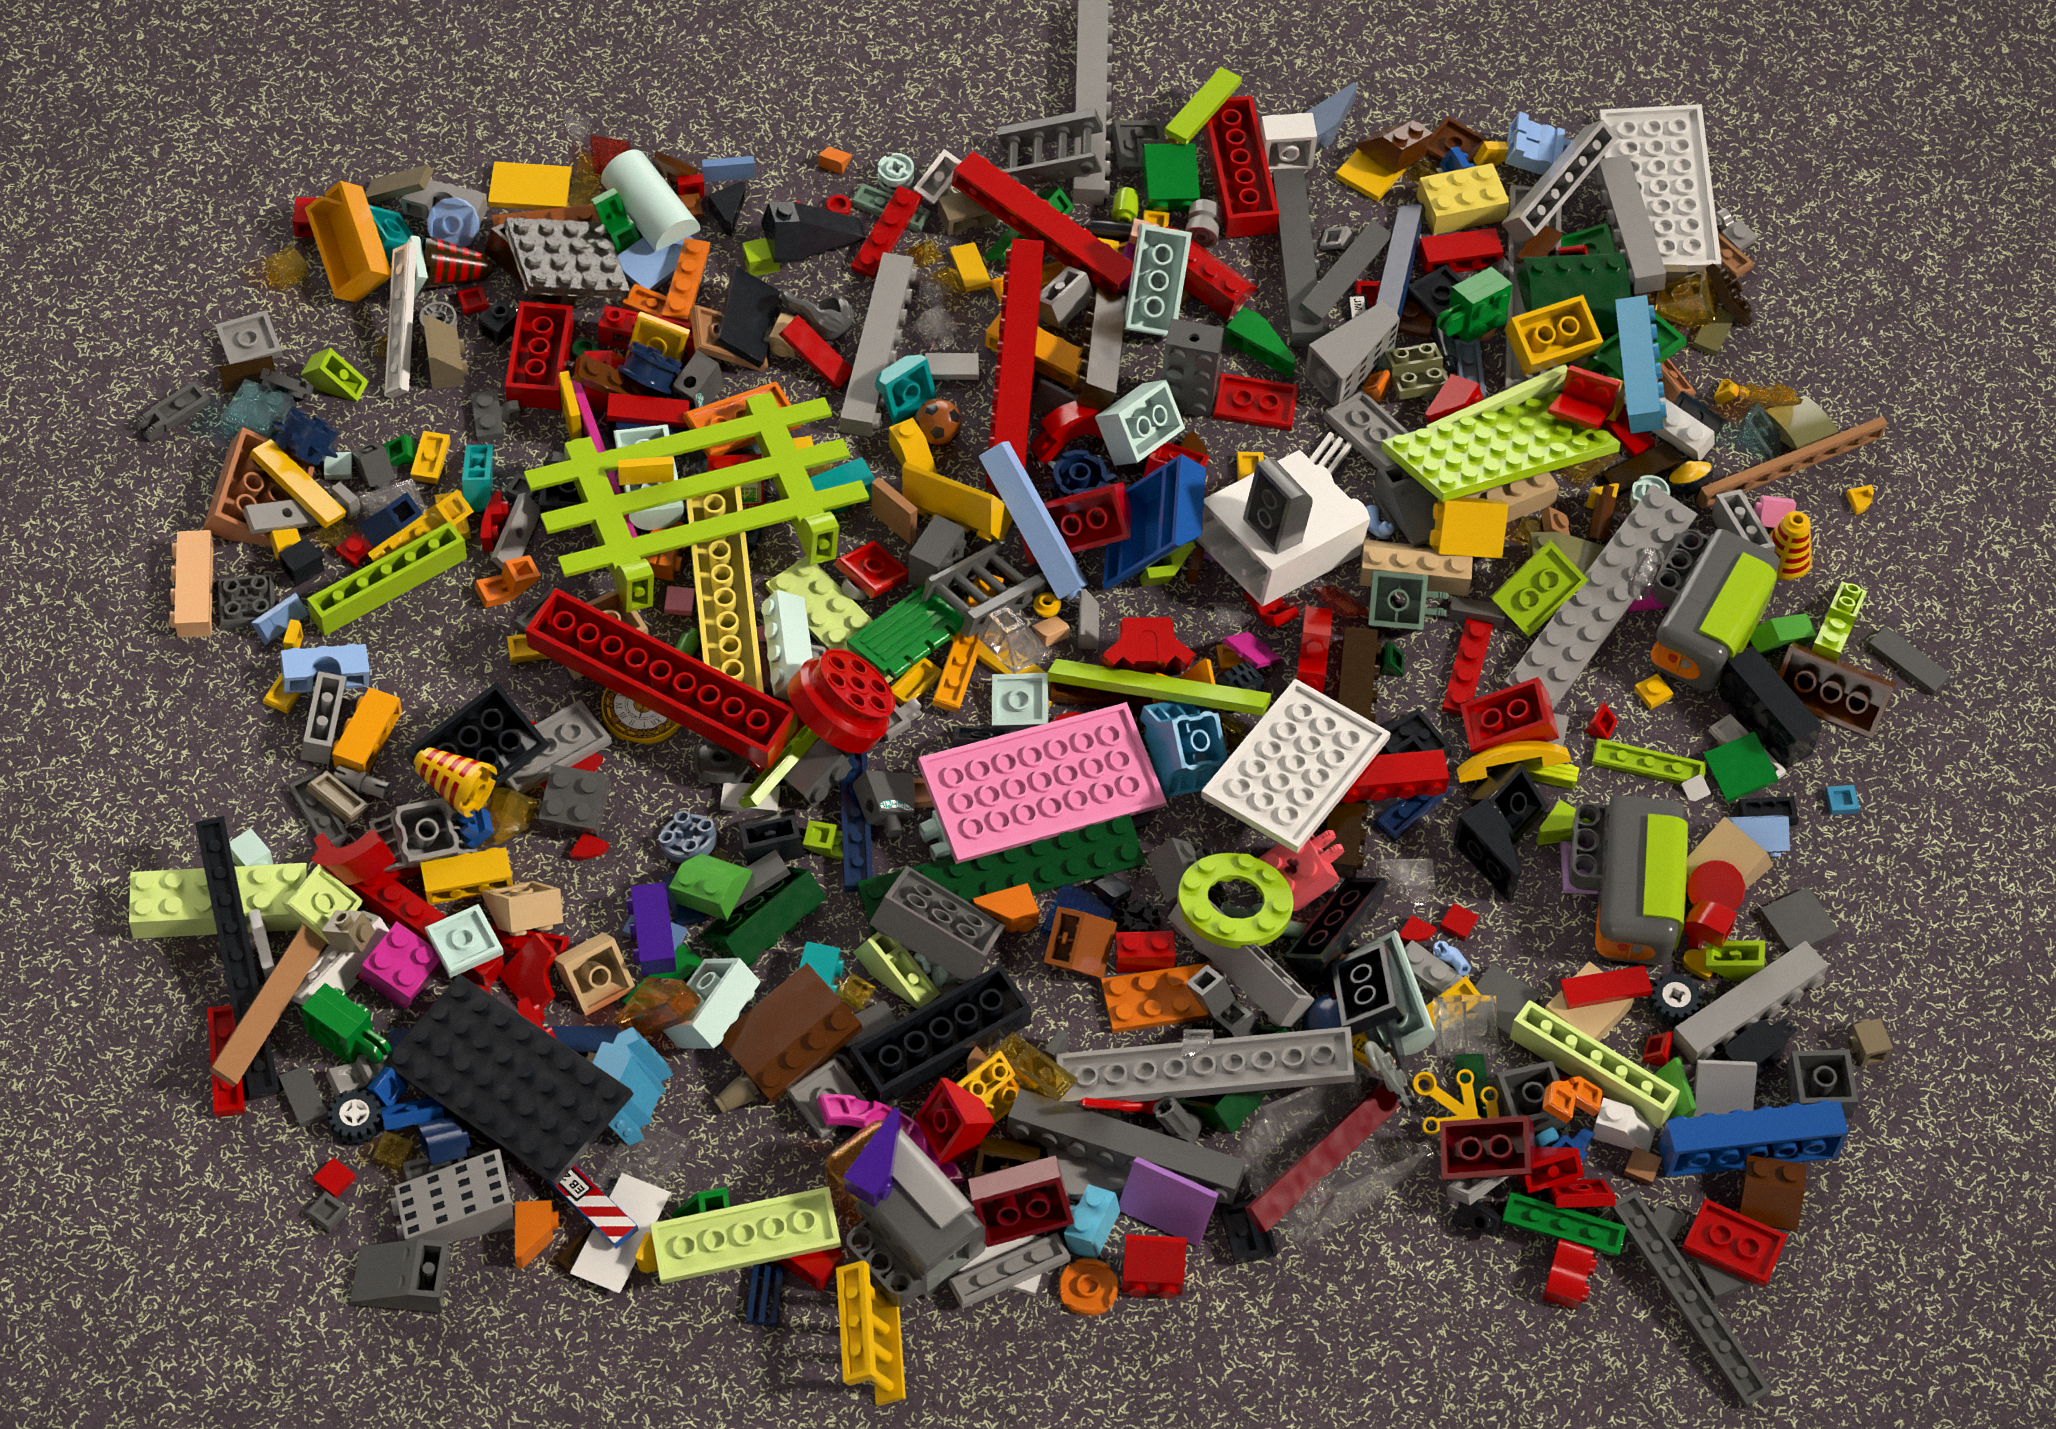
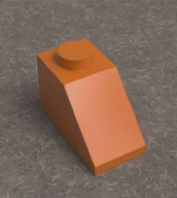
(1012, 907)
(533, 1229)

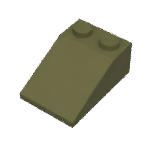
(1577, 550)

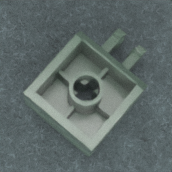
(1412, 588)

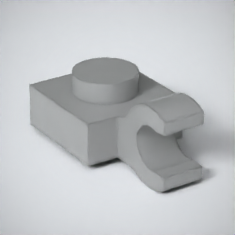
(1737, 233)
(901, 718)

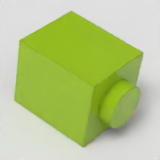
(758, 258)

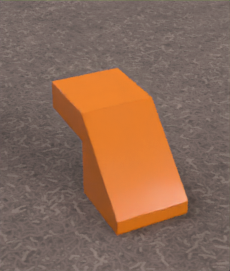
(515, 578)

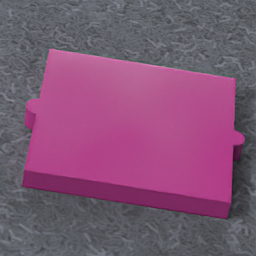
(1252, 650)

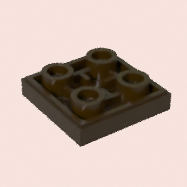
(1729, 293)

